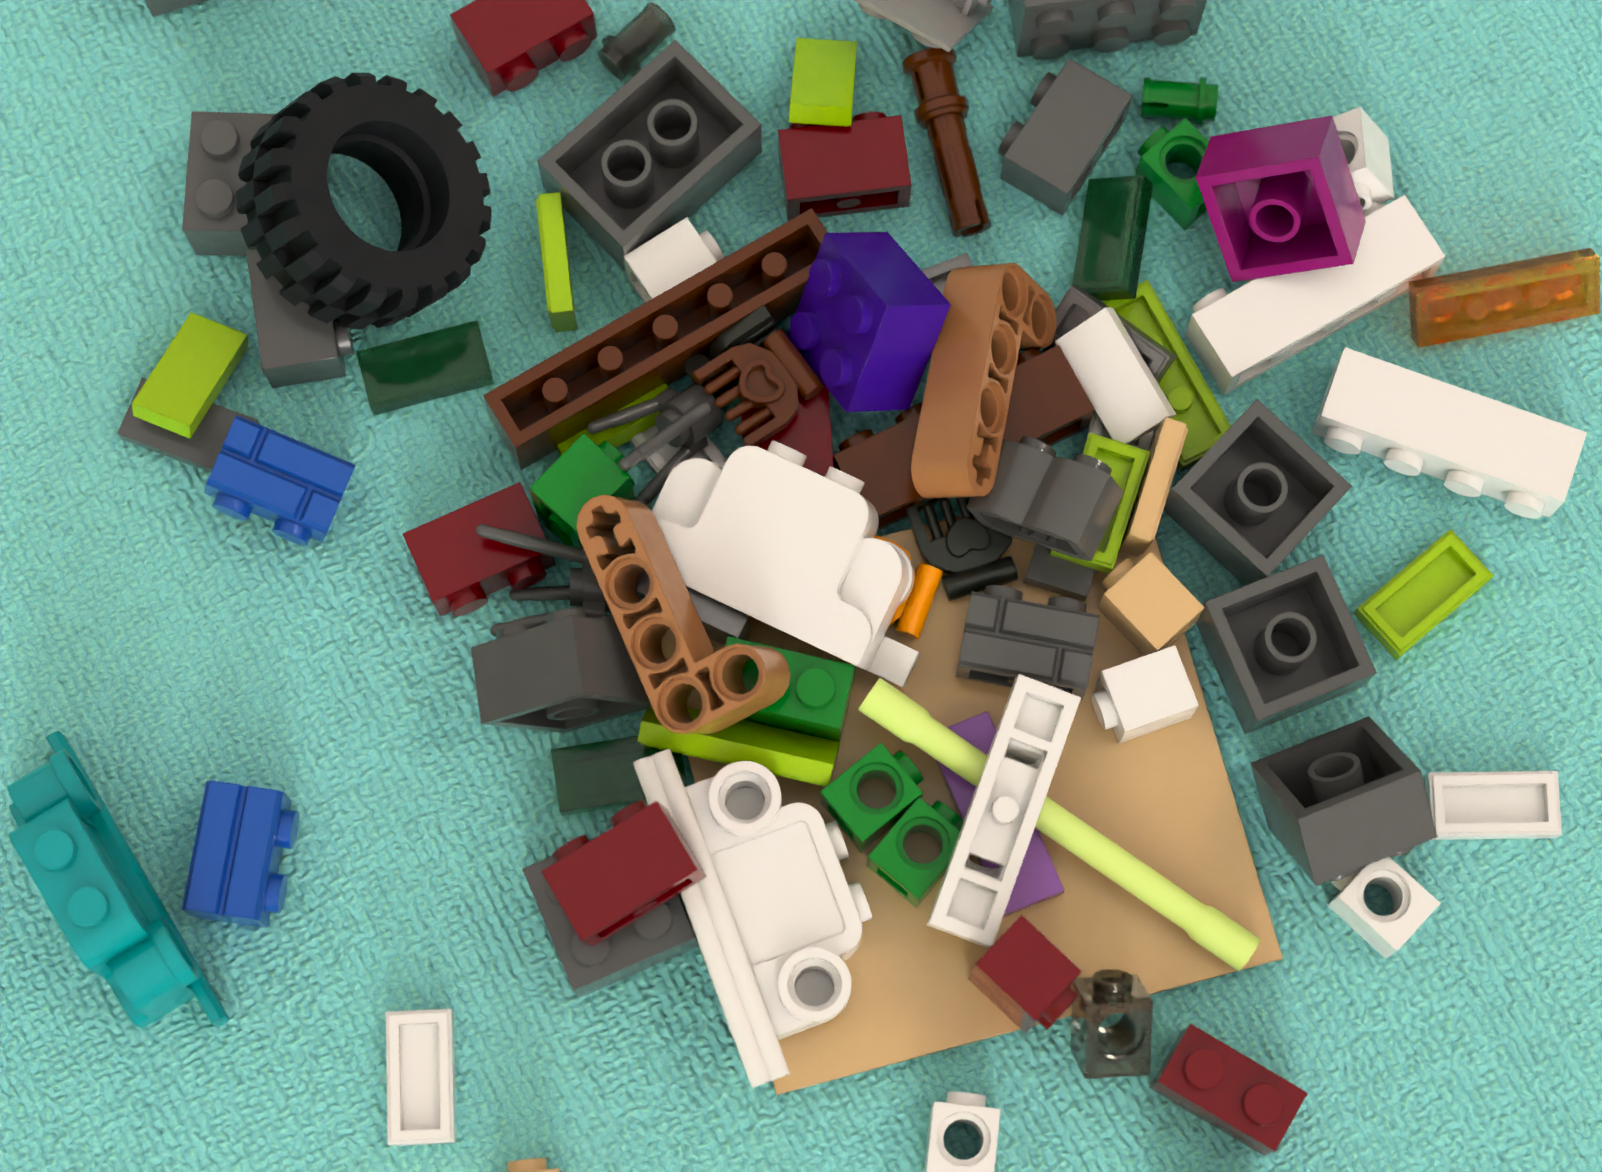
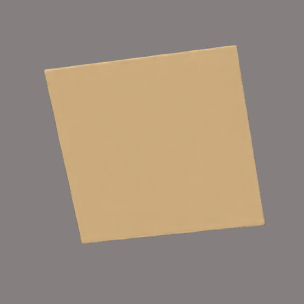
(1151, 795)

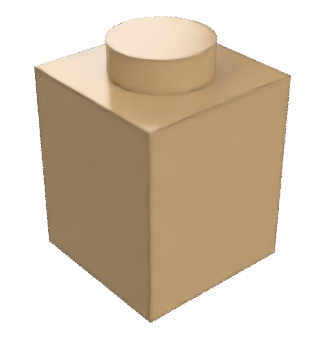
(1148, 604)

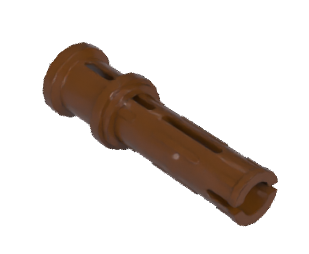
(943, 115)

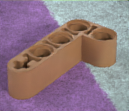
(972, 377)
(665, 608)

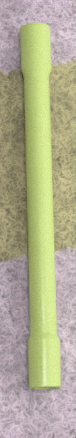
(1201, 921)

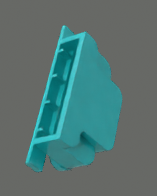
(103, 892)

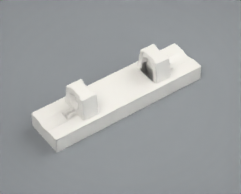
(1004, 811)

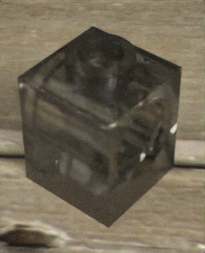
(1116, 1049)

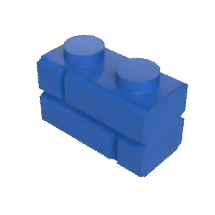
(278, 481)
(240, 854)

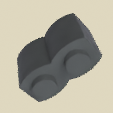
(1049, 498)

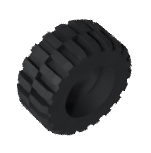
(419, 160)

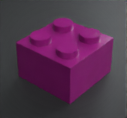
(1281, 199)

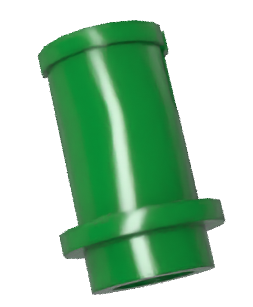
(1179, 100)

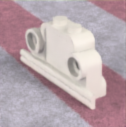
(790, 552)
(772, 906)

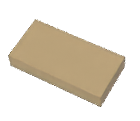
(1154, 486)

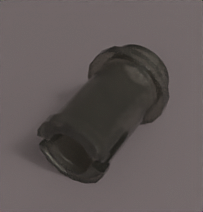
(635, 41)

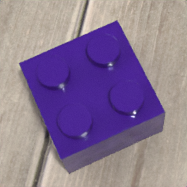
(867, 321)

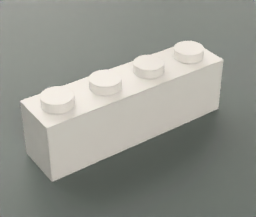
(1286, 313)
(1448, 434)

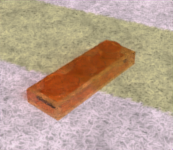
(1504, 297)

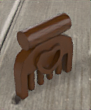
(767, 382)

